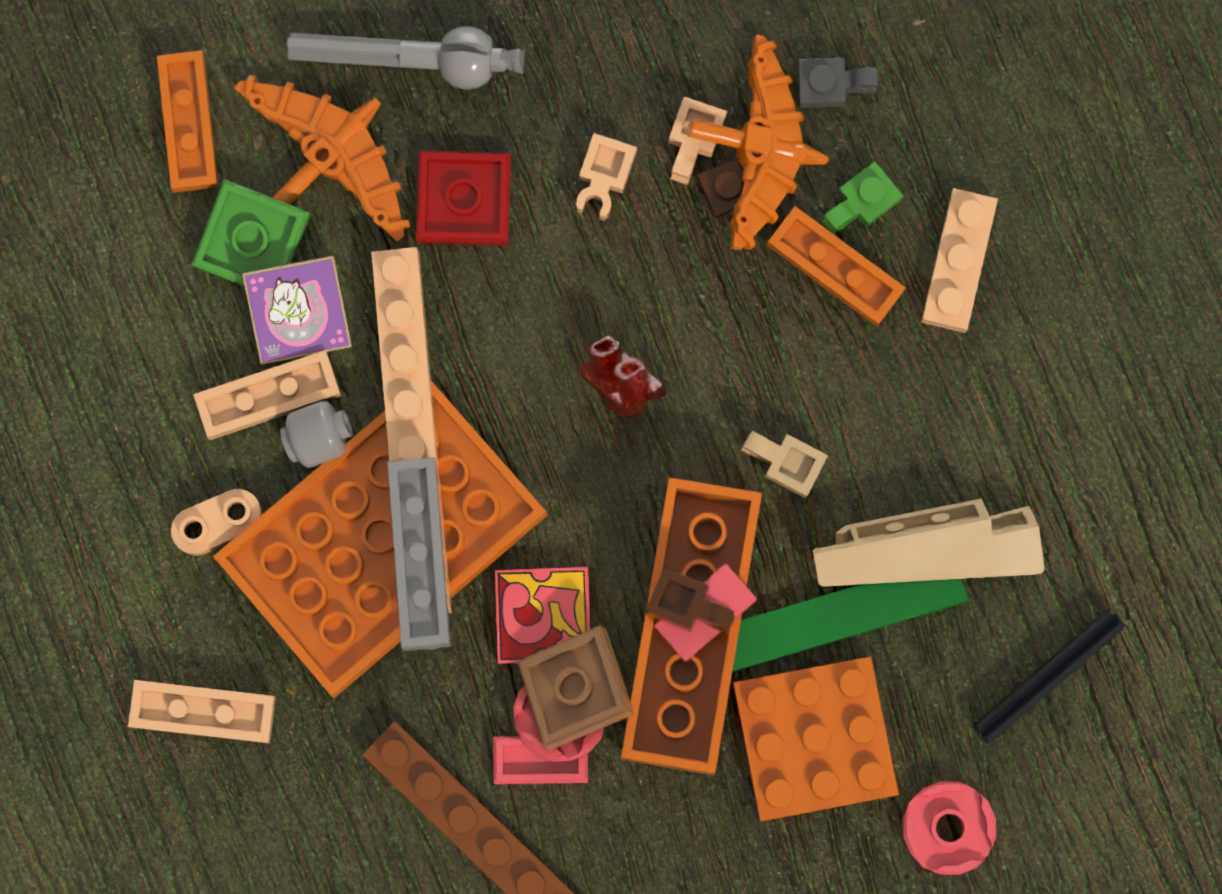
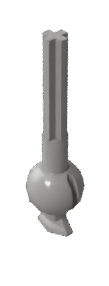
(463, 57)

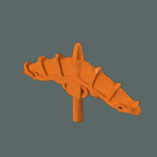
(333, 145)
(766, 146)

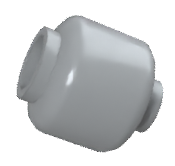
(316, 434)

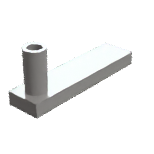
(419, 554)

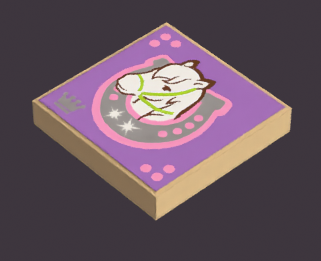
(297, 309)

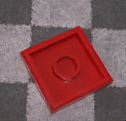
(463, 198)

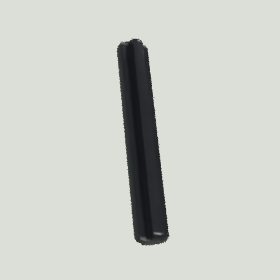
(1048, 676)

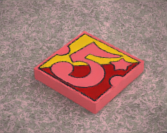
(539, 609)

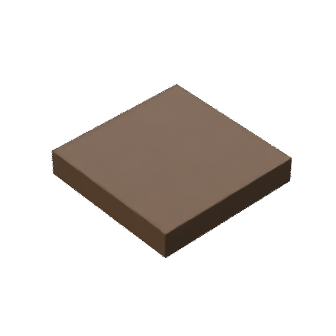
(575, 687)

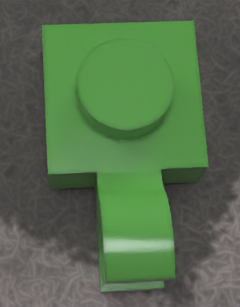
(864, 197)

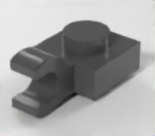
(826, 82)

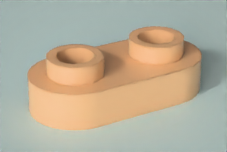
(216, 523)

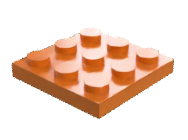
(815, 739)

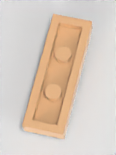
(959, 260)
(266, 395)
(202, 711)

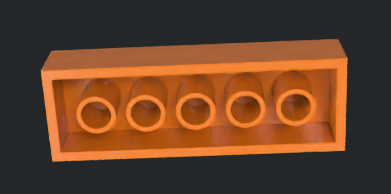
(677, 702)

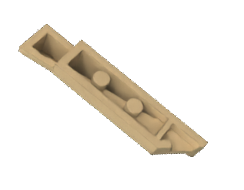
(933, 545)

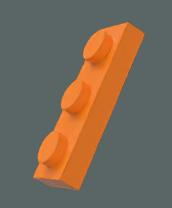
(187, 121)
(835, 266)

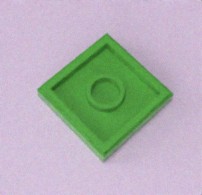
(249, 233)

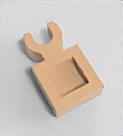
(605, 169)

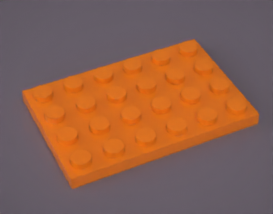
(326, 549)

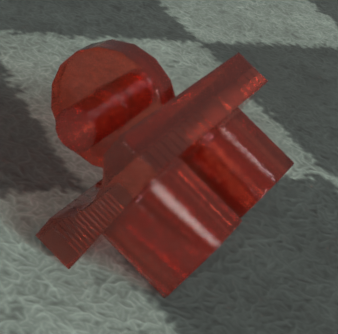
(620, 378)

